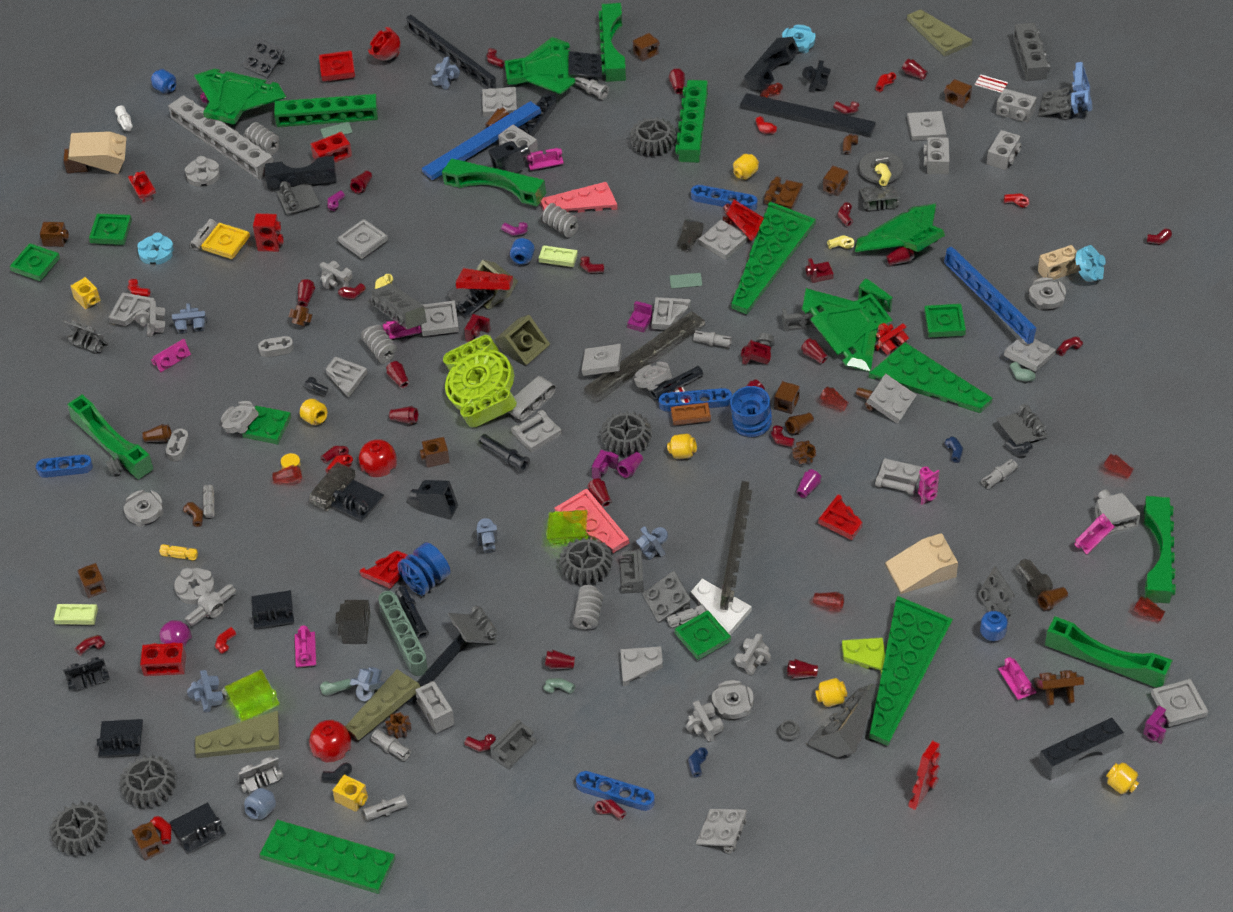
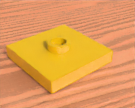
(225, 240)

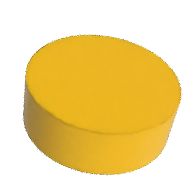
(290, 459)

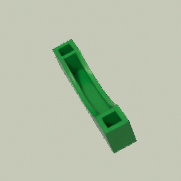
(610, 22)
(464, 174)
(130, 455)
(1157, 518)
(1144, 667)

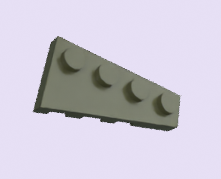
(939, 34)
(384, 702)
(243, 737)

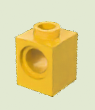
(85, 293)
(348, 786)

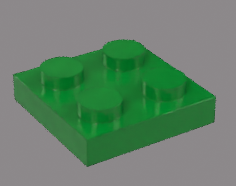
(110, 229)
(34, 262)
(944, 320)
(268, 425)
(702, 635)

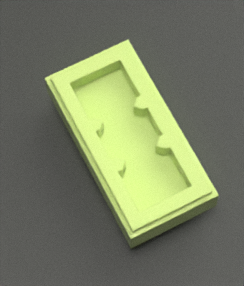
(558, 256)
(76, 614)

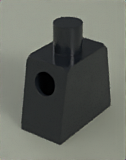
(508, 156)
(436, 498)

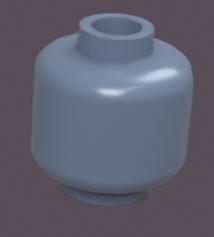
(260, 803)

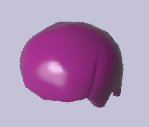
(176, 632)

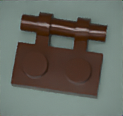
(788, 194)

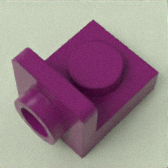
(640, 317)
(602, 462)
(1154, 725)

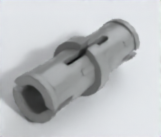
(202, 234)
(712, 339)
(999, 474)
(390, 745)
(399, 803)

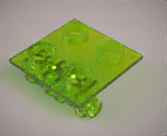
(566, 526)
(252, 695)

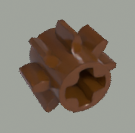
(300, 315)
(804, 452)
(398, 725)

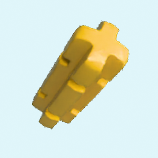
(178, 552)

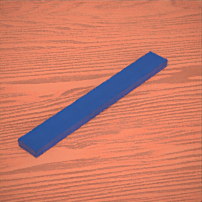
(482, 139)
(990, 295)

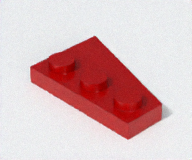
(483, 280)
(927, 774)

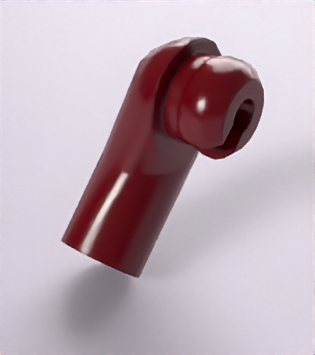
(853, 108)
(351, 293)
(1066, 344)
(88, 643)
(481, 745)
(610, 807)

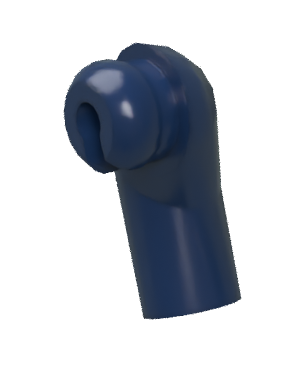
(954, 443)
(696, 760)

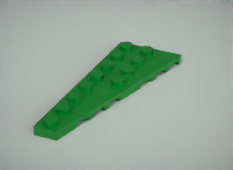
(775, 244)
(910, 649)

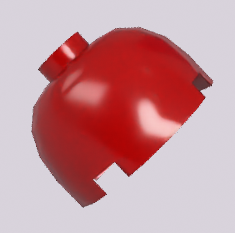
(385, 45)
(377, 458)
(329, 741)

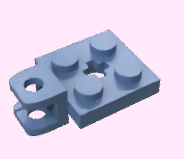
(1081, 88)

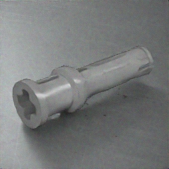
(592, 87)

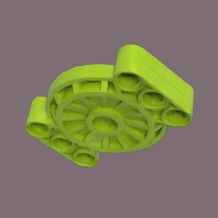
(480, 363)

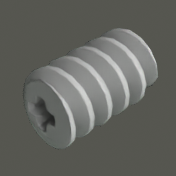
(262, 137)
(560, 220)
(379, 343)
(588, 608)

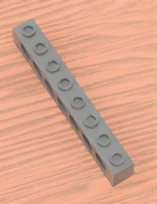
(220, 137)

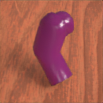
(333, 201)
(514, 231)

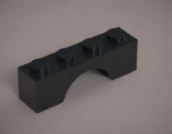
(780, 51)
(319, 172)
(1063, 755)

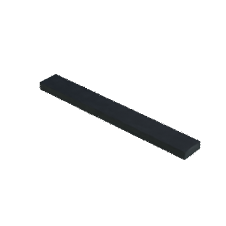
(448, 50)
(808, 115)

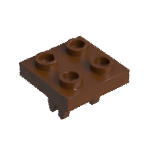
(1065, 679)

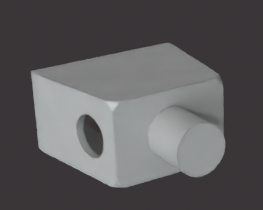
(1117, 510)

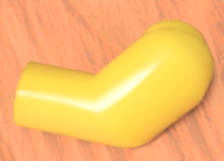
(886, 174)
(841, 241)
(384, 280)

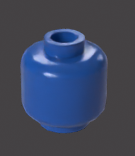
(163, 81)
(522, 251)
(993, 625)

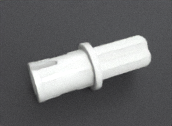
(123, 118)

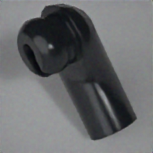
(311, 384)
(1019, 450)
(343, 769)

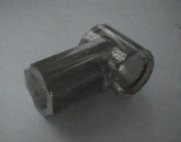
(690, 232)
(1033, 578)

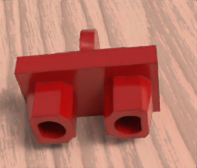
(142, 186)
(887, 336)

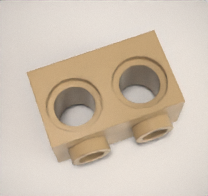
(1058, 263)

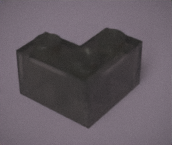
(354, 621)

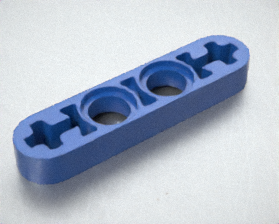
(724, 197)
(695, 397)
(616, 787)

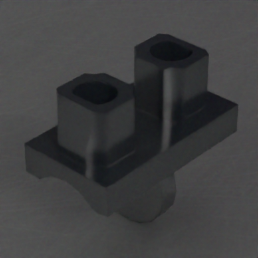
(817, 76)

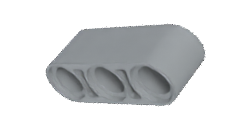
(532, 397)

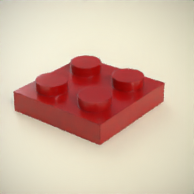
(337, 66)

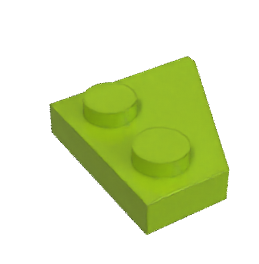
(864, 652)

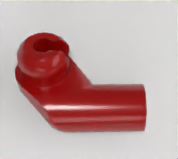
(885, 80)
(765, 127)
(1019, 199)
(135, 289)
(343, 459)
(221, 640)
(164, 827)

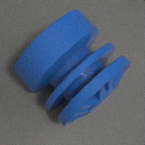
(751, 411)
(424, 568)

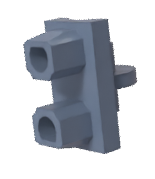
(445, 73)
(189, 317)
(487, 535)
(651, 542)
(368, 681)
(203, 689)

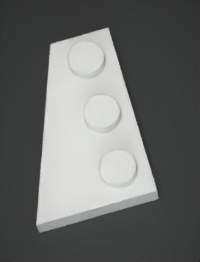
(710, 597)

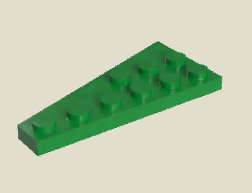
(930, 379)

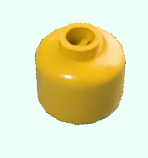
(745, 166)
(313, 412)
(682, 446)
(831, 692)
(1122, 778)

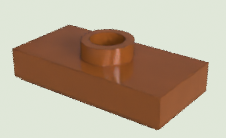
(690, 414)

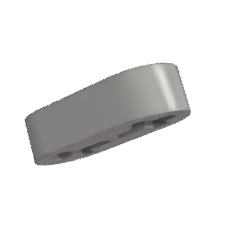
(275, 346)
(174, 444)

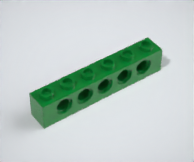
(326, 110)
(692, 121)

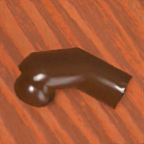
(847, 143)
(864, 393)
(197, 512)

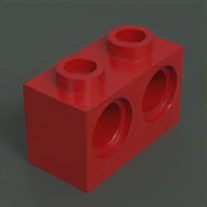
(334, 145)
(267, 232)
(163, 659)

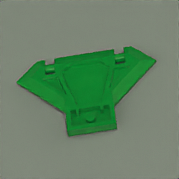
(543, 67)
(233, 93)
(908, 229)
(847, 325)

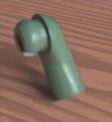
(1022, 374)
(560, 683)
(335, 687)

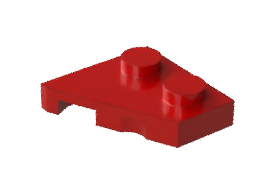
(745, 219)
(841, 519)
(385, 570)

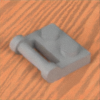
(539, 435)
(898, 476)

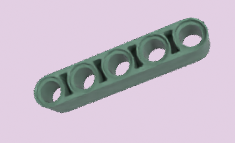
(403, 633)

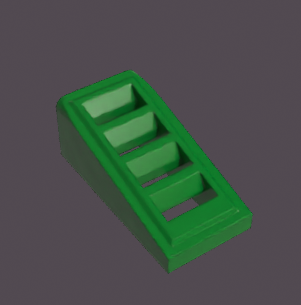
(881, 296)

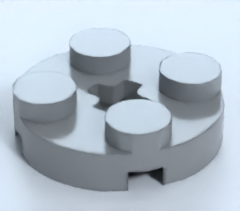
(202, 171)
(1043, 301)
(650, 376)
(239, 418)
(143, 516)
(193, 576)
(732, 710)

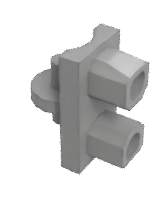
(333, 276)
(149, 317)
(755, 654)
(702, 723)

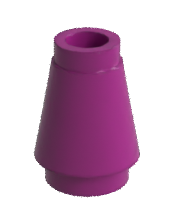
(629, 465)
(809, 482)

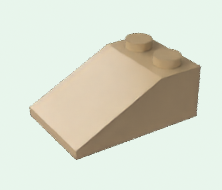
(98, 150)
(923, 564)

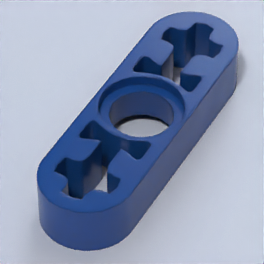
(49, 463)

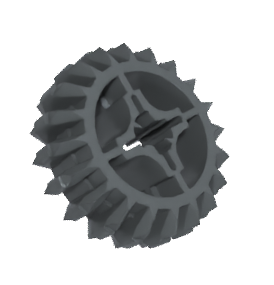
(653, 136)
(615, 436)
(586, 561)
(143, 776)
(92, 828)

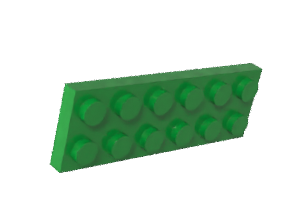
(327, 856)

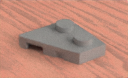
(127, 307)
(668, 311)
(346, 374)
(640, 662)

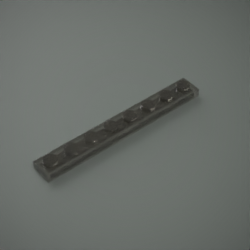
(644, 356)
(735, 550)

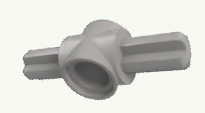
(210, 604)

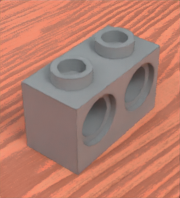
(1016, 105)
(520, 138)
(1003, 150)
(937, 155)
(435, 707)

